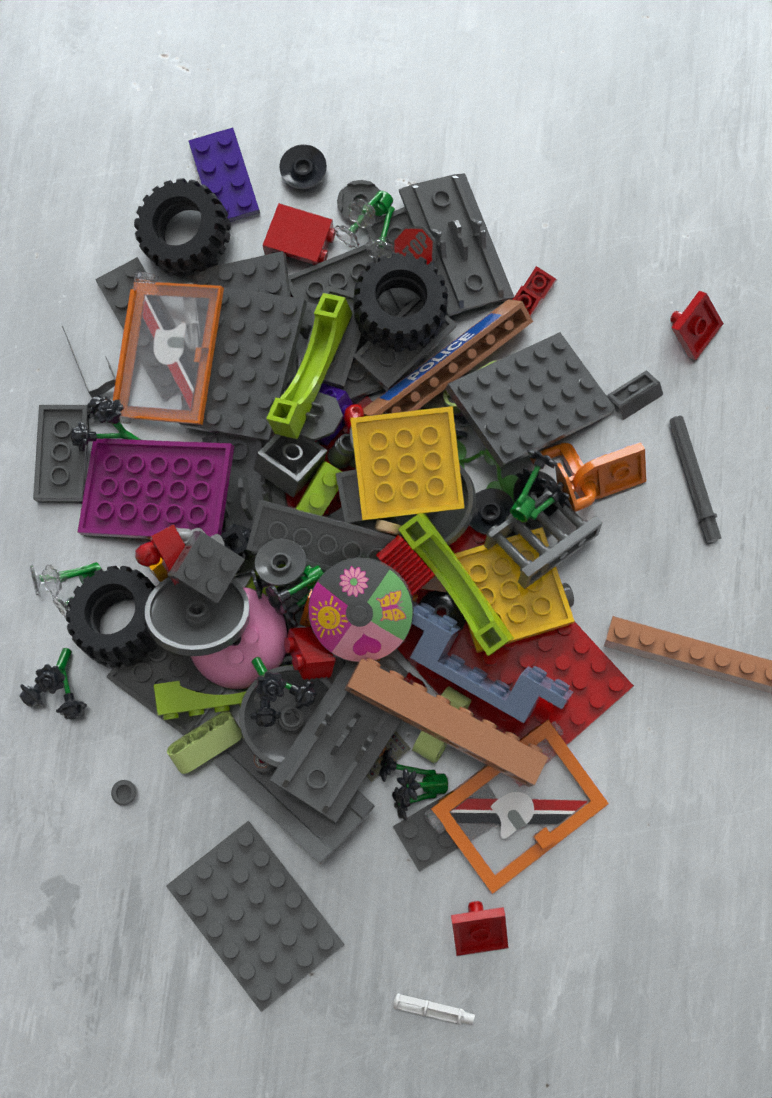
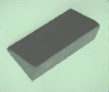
(635, 394)

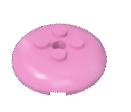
(261, 638)

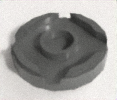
(353, 192)

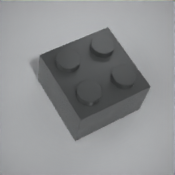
(289, 462)
(206, 566)

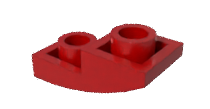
(535, 289)
(169, 546)

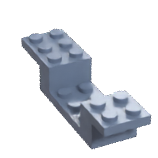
(519, 703)

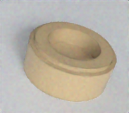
(387, 527)

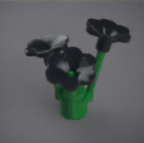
(278, 599)

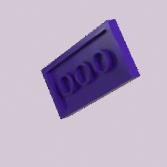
(225, 173)

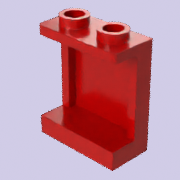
(299, 235)

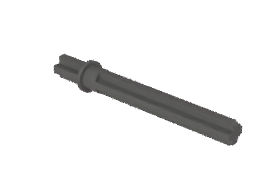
(695, 479)

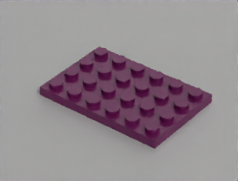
(152, 484)

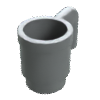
(341, 453)

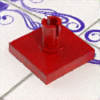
(696, 325)
(479, 930)

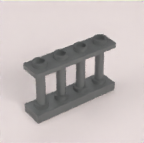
(548, 556)

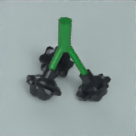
(105, 410)
(51, 680)
(271, 686)

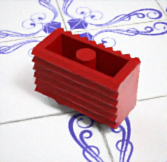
(406, 563)
(308, 654)

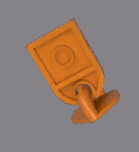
(599, 476)

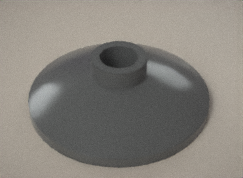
(276, 553)

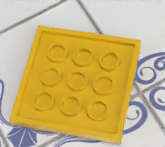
(407, 463)
(523, 611)

